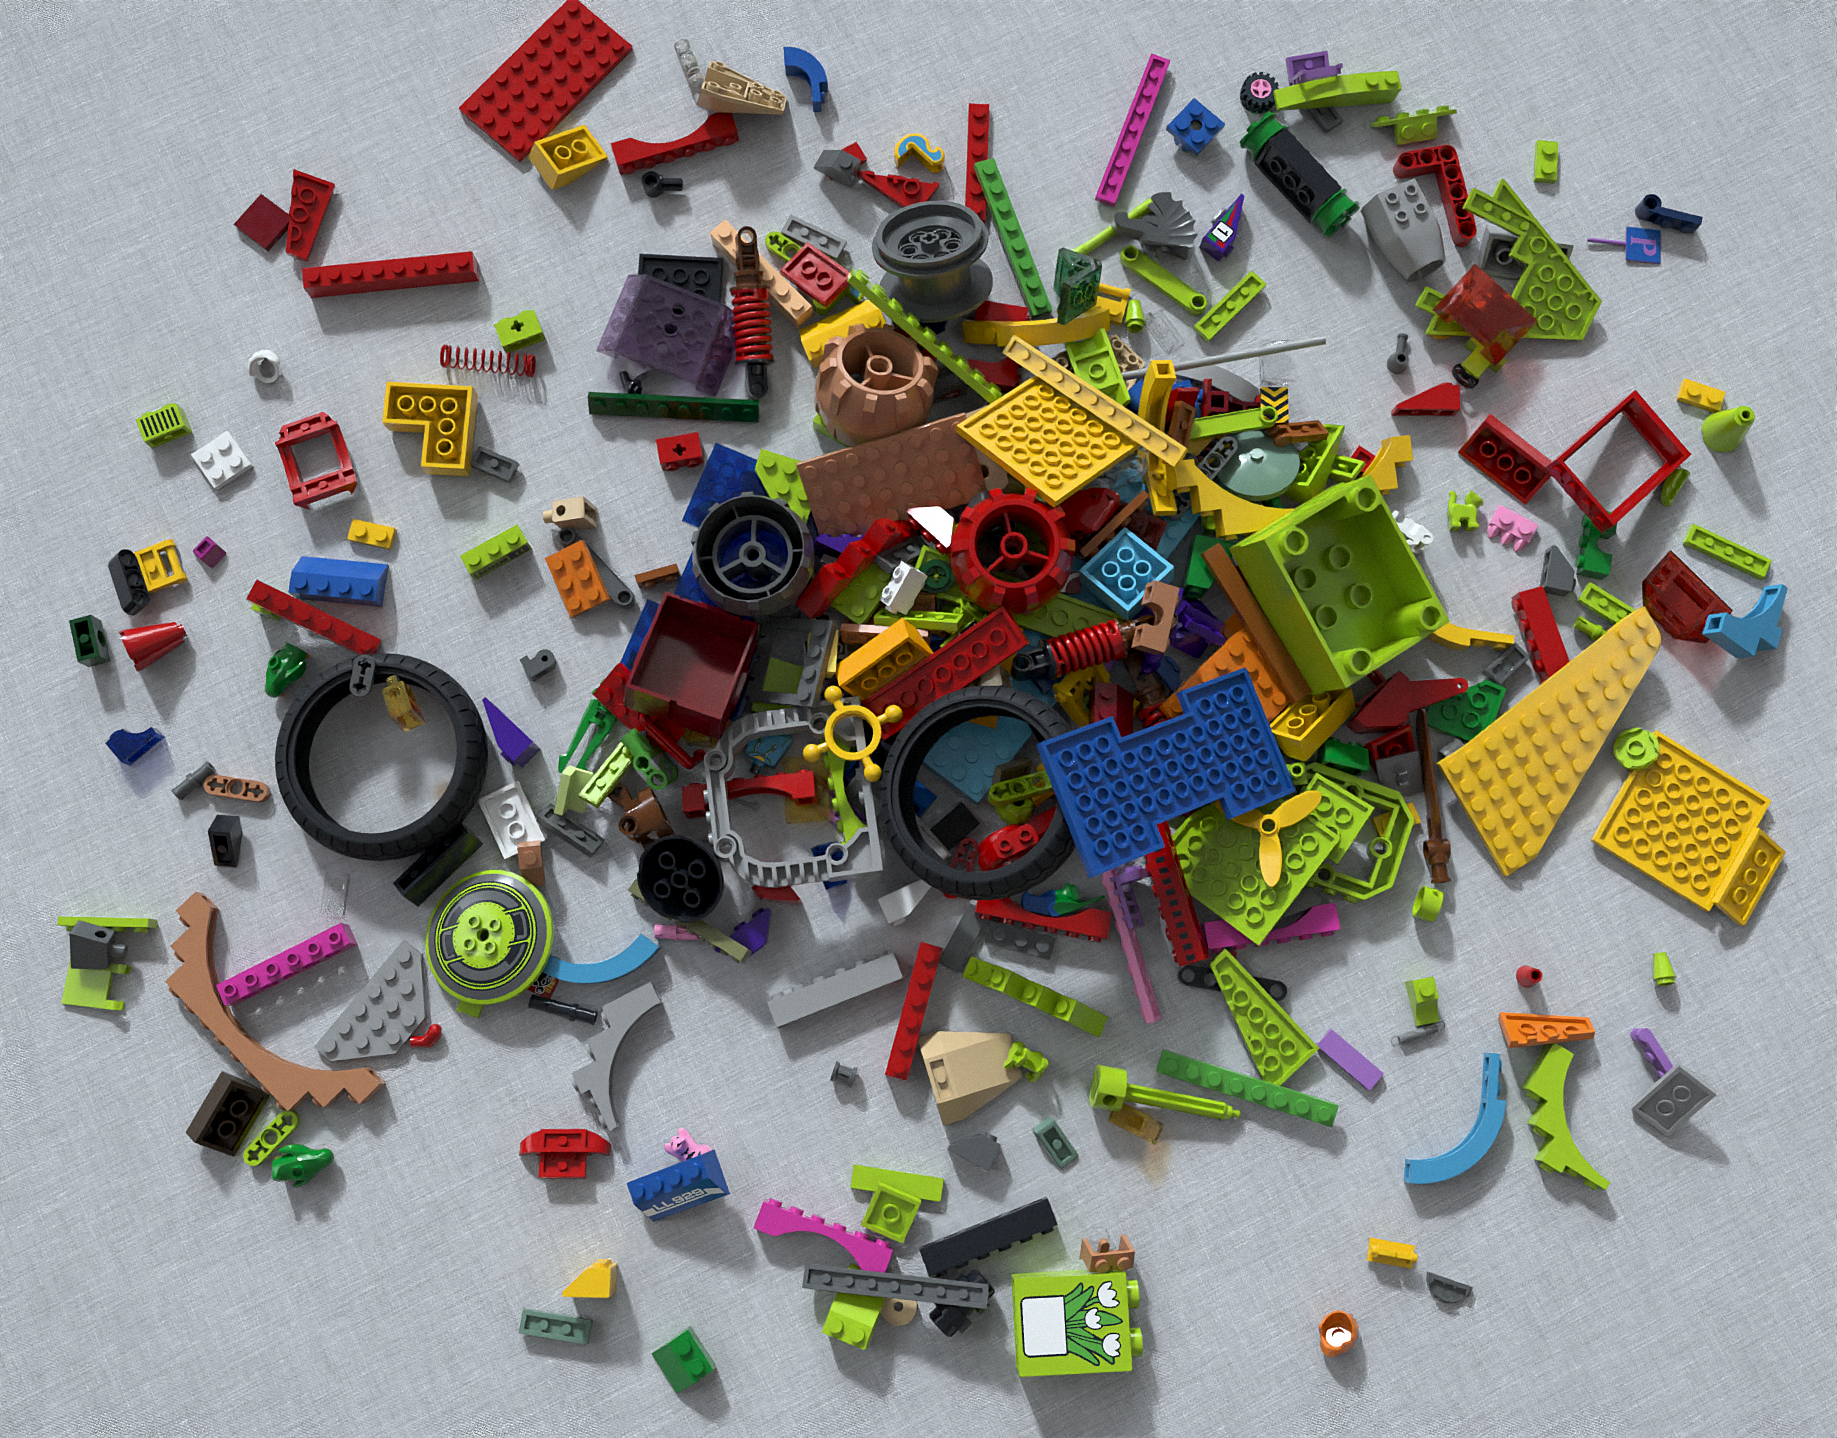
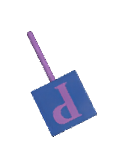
(1640, 244)

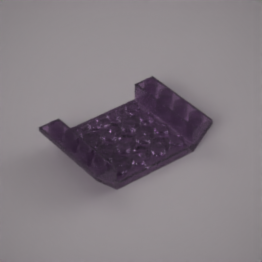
(698, 348)

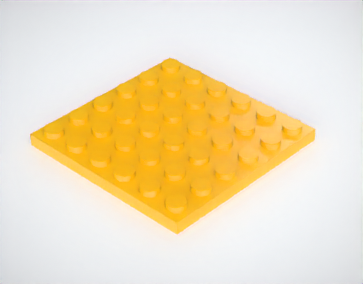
(1046, 440)
(1681, 822)

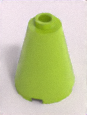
(1727, 428)

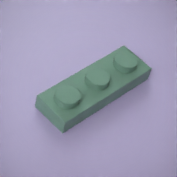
(555, 1326)

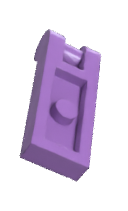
(1653, 1052)

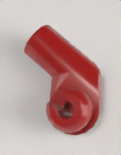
(429, 1039)

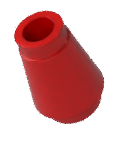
(1524, 977)

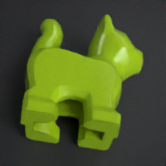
(1463, 513)

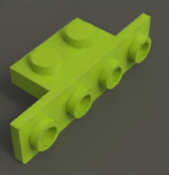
(1414, 127)

